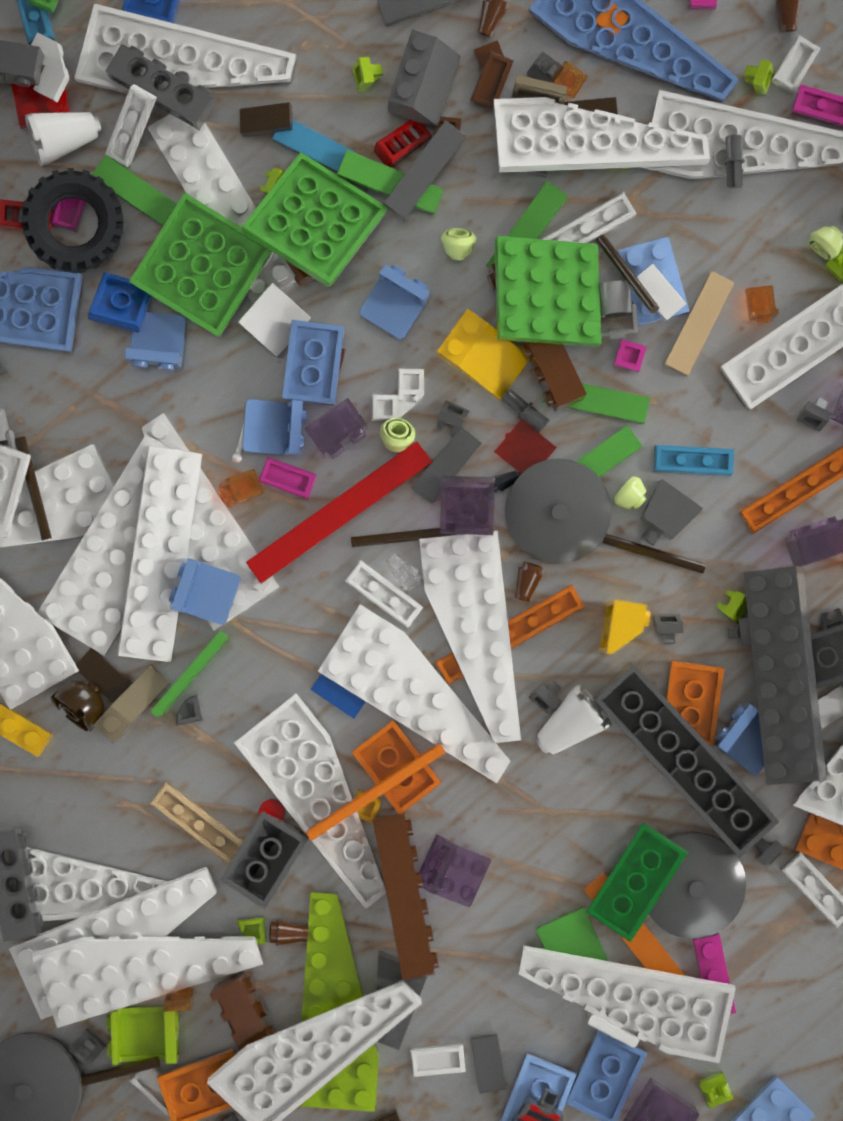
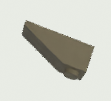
(131, 704)

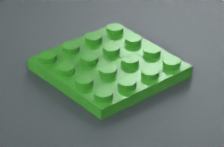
(314, 219)
(201, 265)
(547, 291)

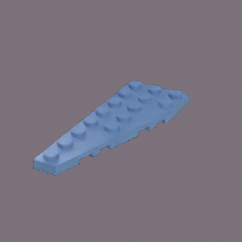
(643, 43)
(39, 308)

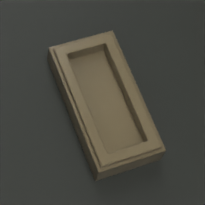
(532, 88)

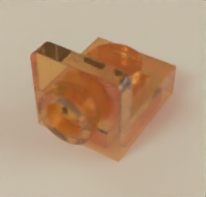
(761, 304)
(240, 488)
(179, 1000)

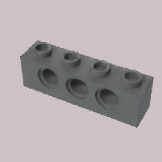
(192, 112)
(12, 925)

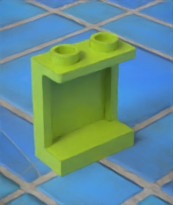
(143, 1034)

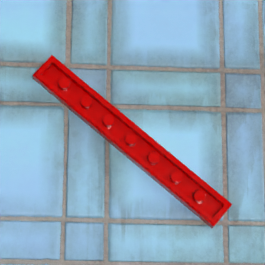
(338, 512)

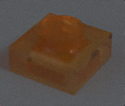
(571, 77)

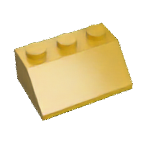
(622, 624)

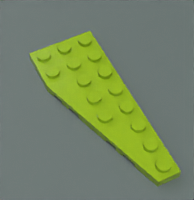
(328, 984)

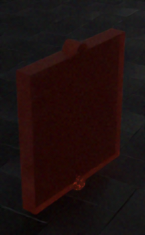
(524, 447)

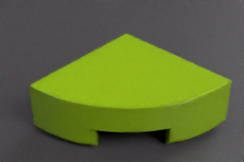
(253, 927)

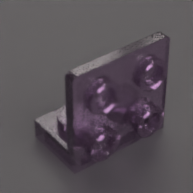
(453, 871)

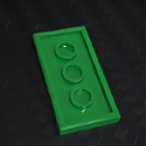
(637, 882)

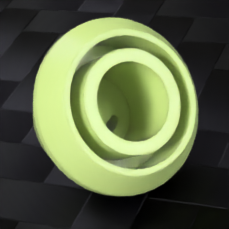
(826, 242)
(458, 243)
(397, 434)
(631, 494)

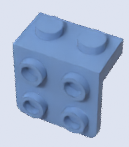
(395, 302)
(158, 342)
(273, 427)
(205, 591)
(742, 739)

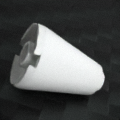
(60, 133)
(572, 722)

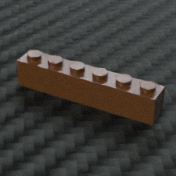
(551, 368)
(403, 897)

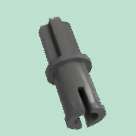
(734, 161)
(525, 410)

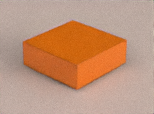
(605, 19)

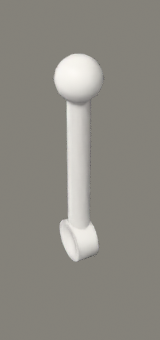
(236, 457)

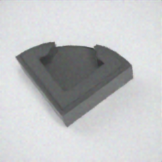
(189, 711)

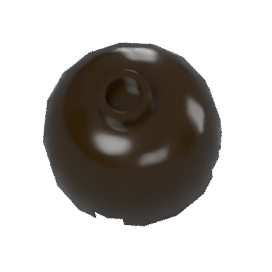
(80, 703)

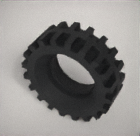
(61, 187)

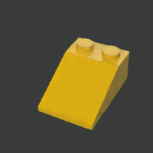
(479, 356)

